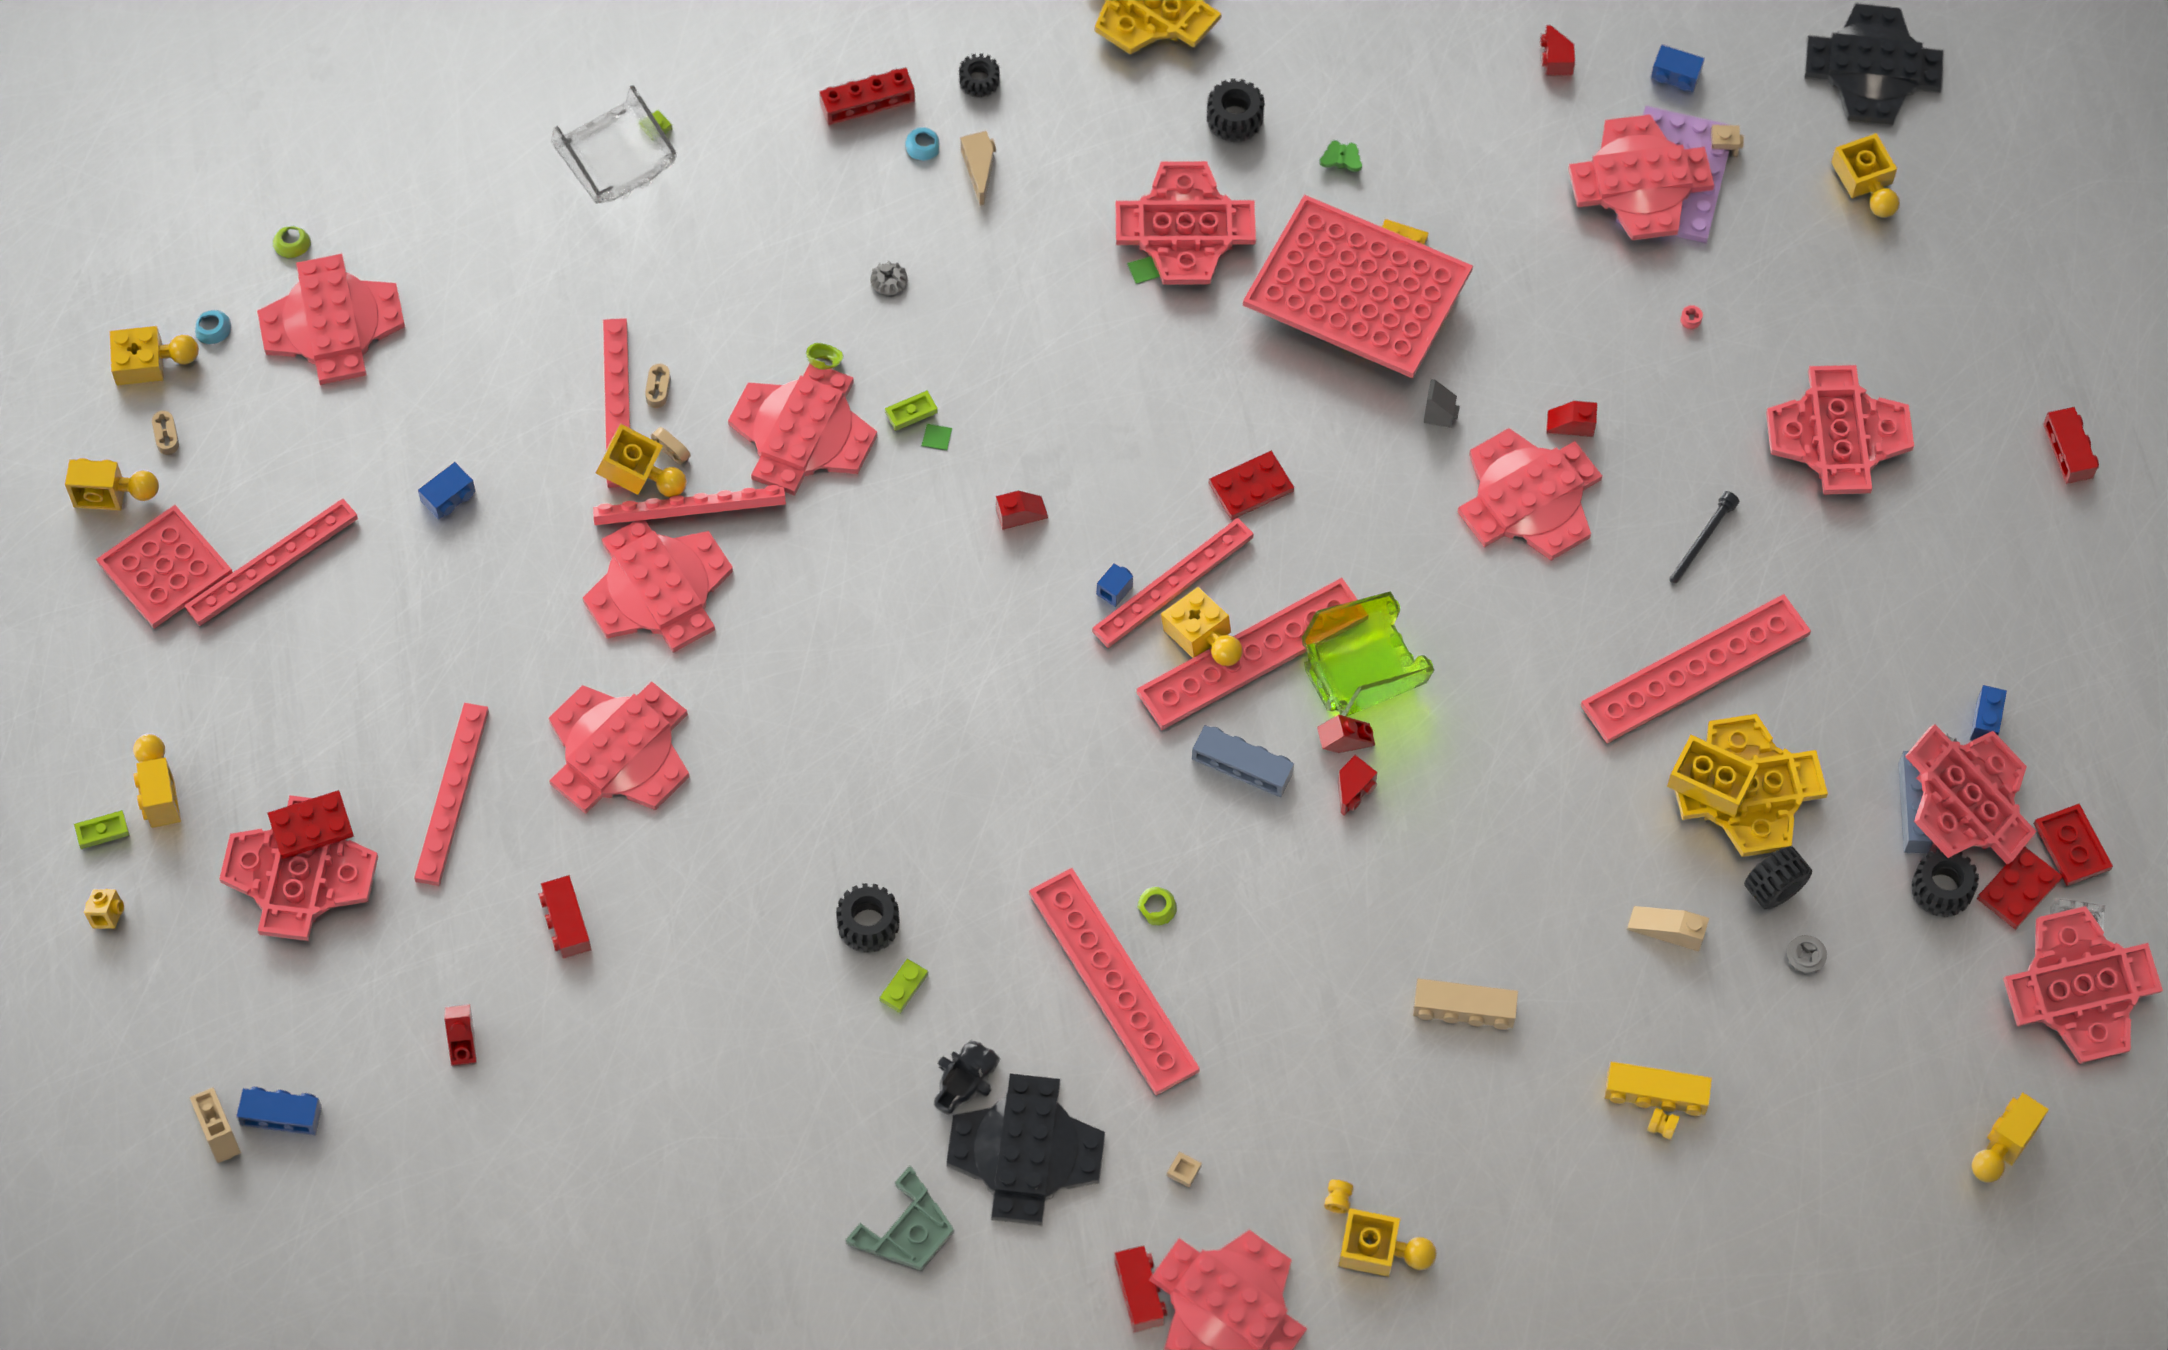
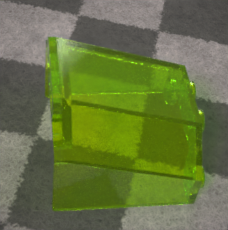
(1360, 655)

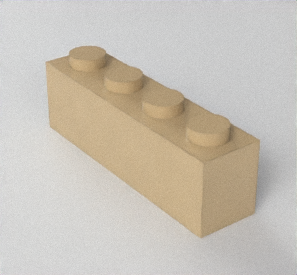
(1465, 1003)

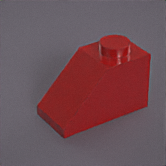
(1573, 418)
(1019, 509)

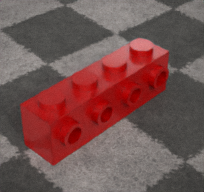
(867, 96)

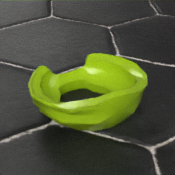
(291, 250)
(824, 351)
(1162, 917)

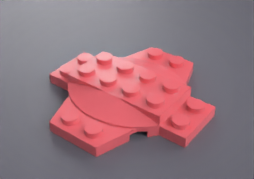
(1641, 177)
(1185, 223)
(330, 318)
(802, 428)
(1839, 429)
(1530, 493)
(658, 584)
(618, 747)
(1970, 794)
(300, 886)
(2082, 984)
(1228, 1297)

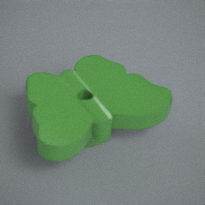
(1341, 156)

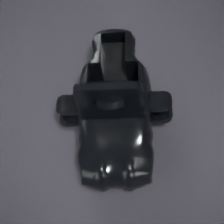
(965, 1076)

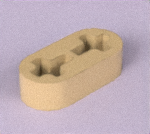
(652, 385)
(160, 433)
(671, 445)

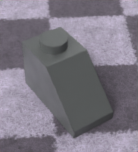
(1440, 405)

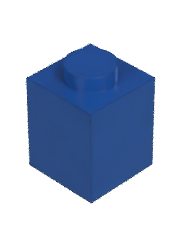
(1115, 584)

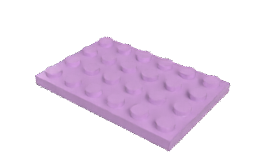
(1693, 132)

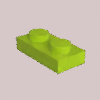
(911, 410)
(101, 829)
(903, 985)

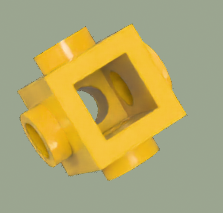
(104, 909)

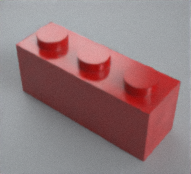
(2071, 445)
(564, 917)
(1138, 1291)

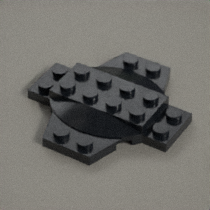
(1874, 63)
(1025, 1149)

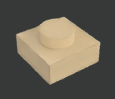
(1184, 1169)

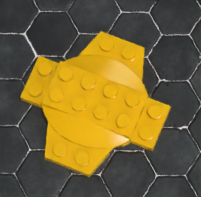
(1141, 22)
(1775, 795)

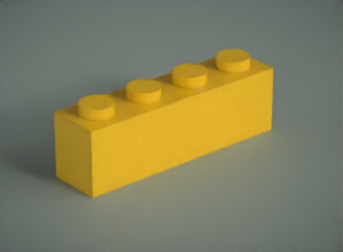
(1658, 1088)

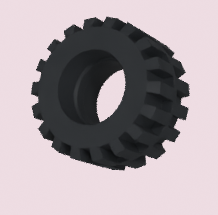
(1235, 95)
(1778, 877)
(867, 899)
(1939, 899)

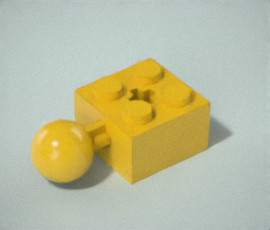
(1867, 168)
(139, 354)
(631, 461)
(102, 485)
(1200, 624)
(155, 782)
(2008, 1137)
(1378, 1257)

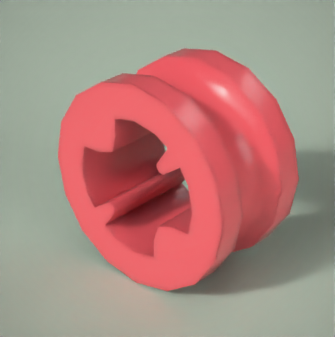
(1694, 310)

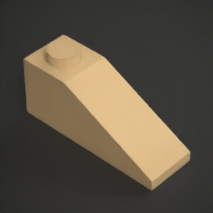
(978, 157)
(1669, 925)
(215, 1125)

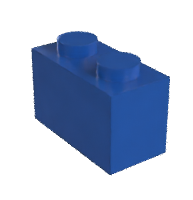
(1677, 68)
(447, 491)
(1988, 711)

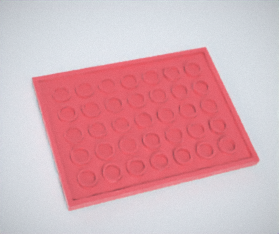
(1358, 286)

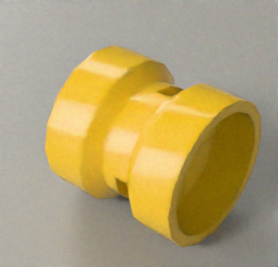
(1663, 1123)
(1339, 1196)

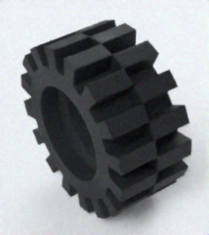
(979, 64)

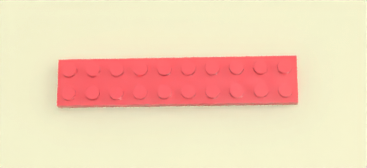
(1263, 650)
(1695, 668)
(1114, 981)

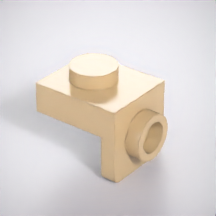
(1727, 138)

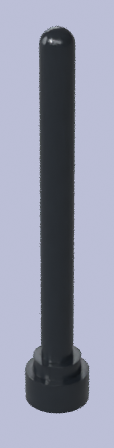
(1727, 502)

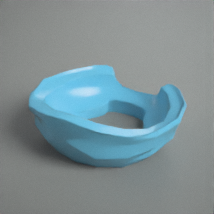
(919, 152)
(216, 335)

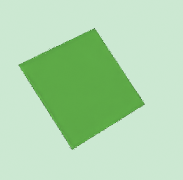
(1143, 269)
(936, 436)

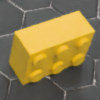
(1712, 775)

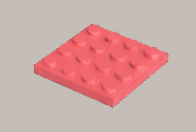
(164, 566)

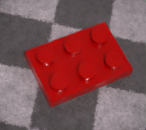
(1251, 485)
(310, 824)
(2073, 844)
(2019, 888)

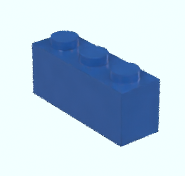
(279, 1110)

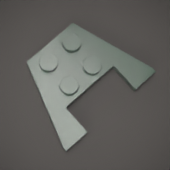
(915, 1234)

